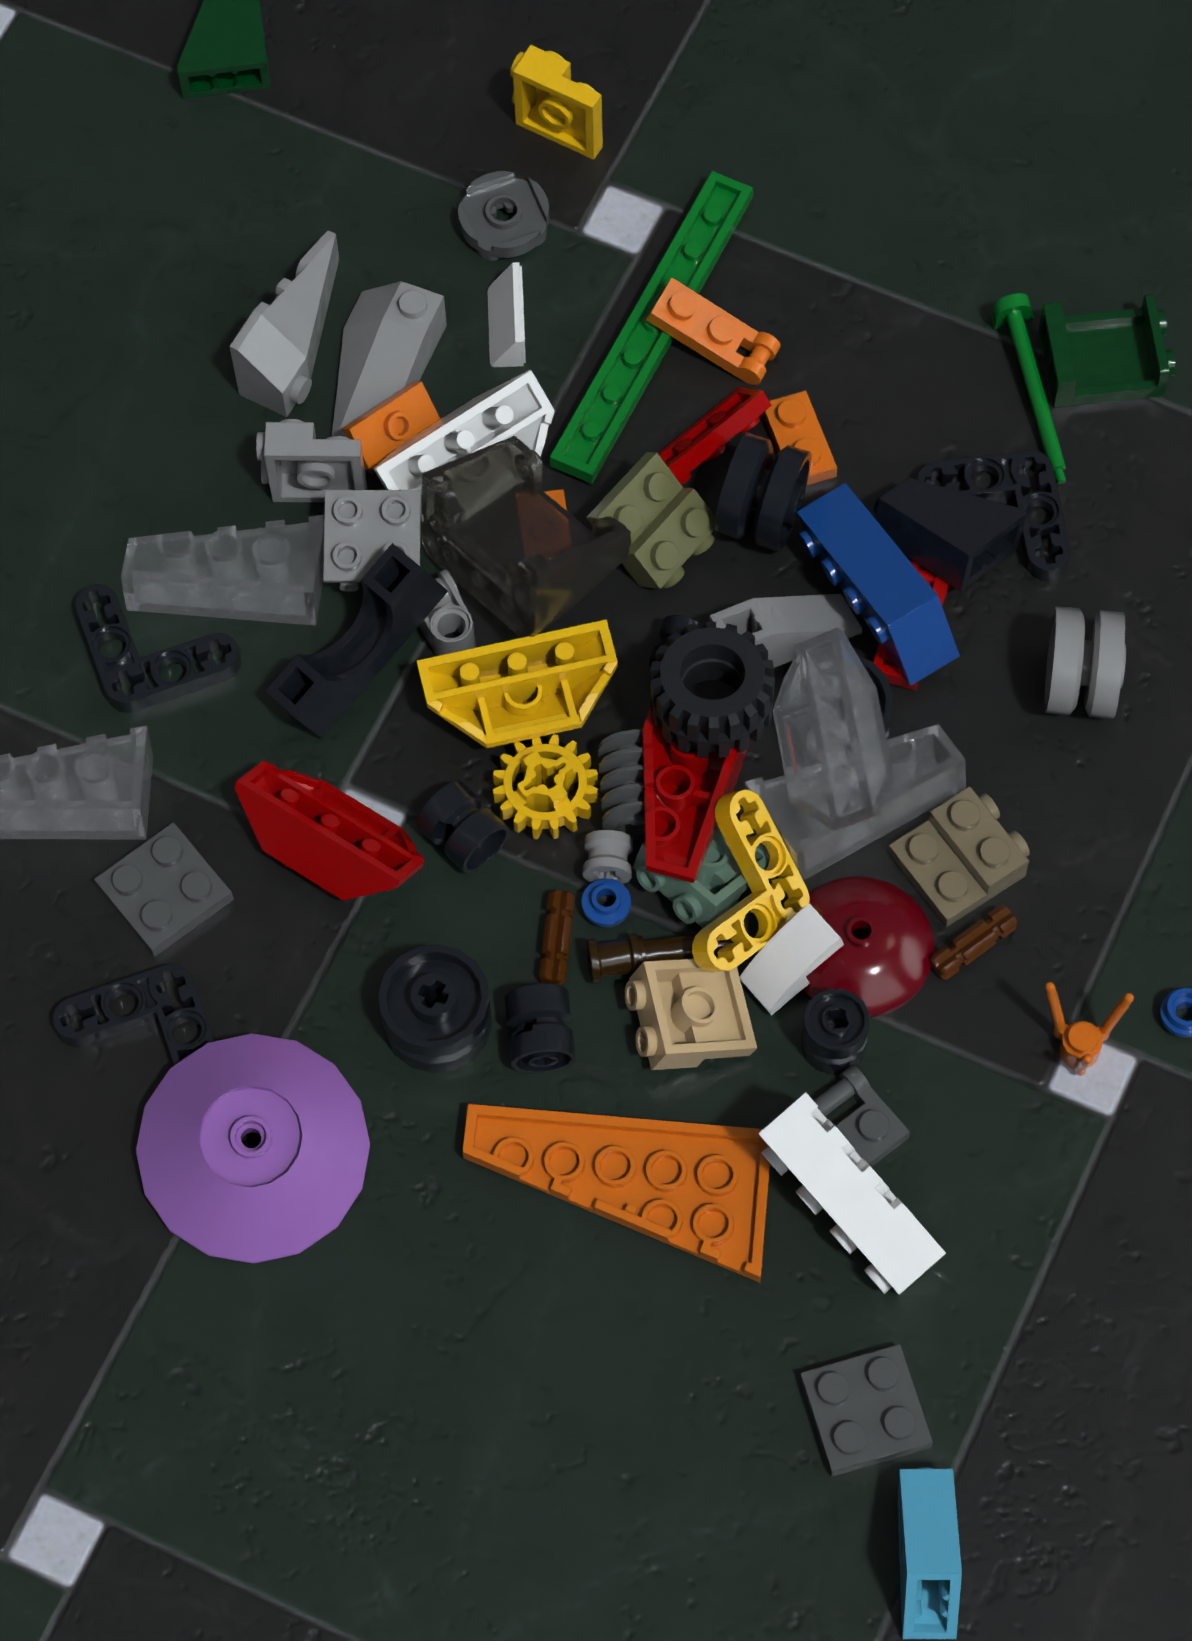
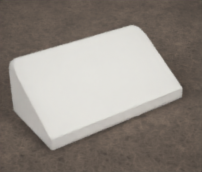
(507, 319)

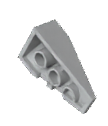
(281, 340)

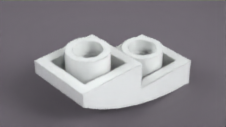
(789, 957)

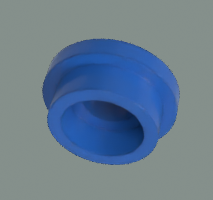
(609, 915)
(1171, 1003)

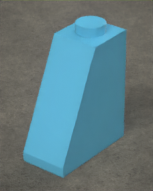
(928, 1553)

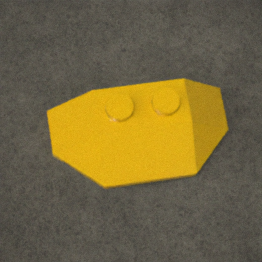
(521, 684)

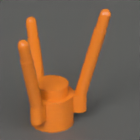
(1082, 1040)

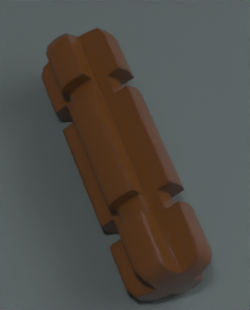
(556, 937)
(973, 942)

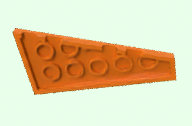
(666, 1179)

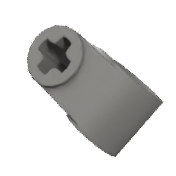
(448, 617)

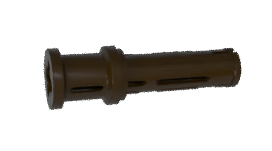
(627, 955)

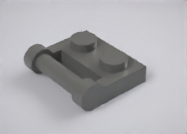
(873, 1126)

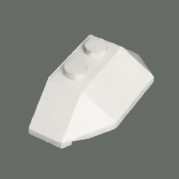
(505, 411)

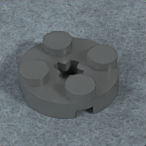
(503, 238)

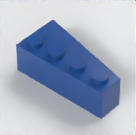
(878, 582)

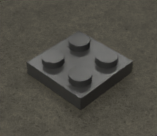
(164, 889)
(866, 1410)

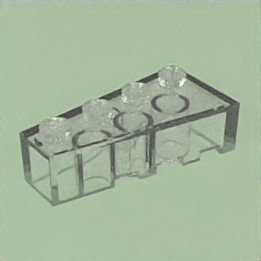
(229, 573)
(79, 790)

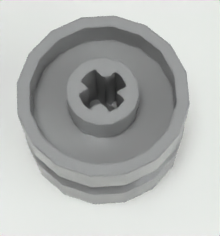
(1088, 663)

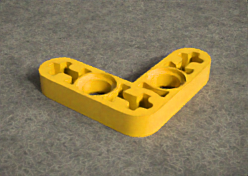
(765, 897)

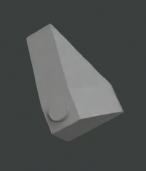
(385, 347)

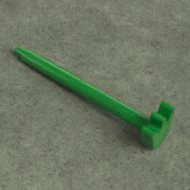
(1014, 310)

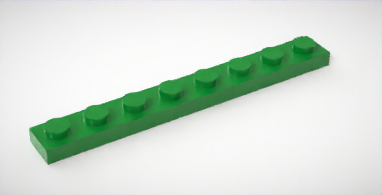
(641, 344)

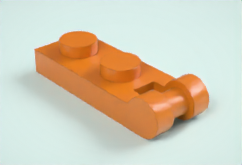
(713, 332)

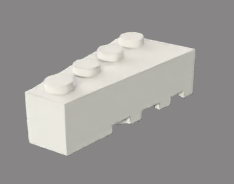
(851, 1194)

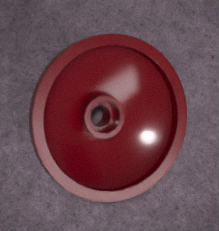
(889, 963)

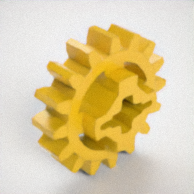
(539, 805)

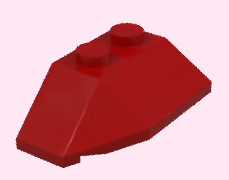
(325, 833)

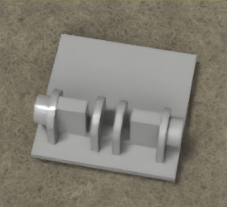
(363, 526)

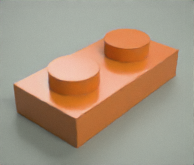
(794, 423)

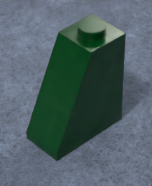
(225, 50)

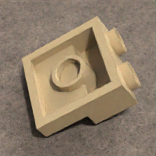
(688, 1014)

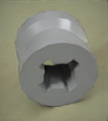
(608, 856)

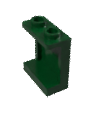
(1106, 354)

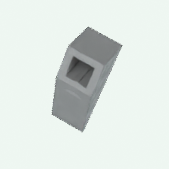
(788, 621)

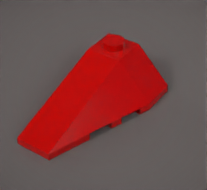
(682, 802)

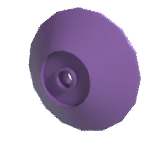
(261, 1198)

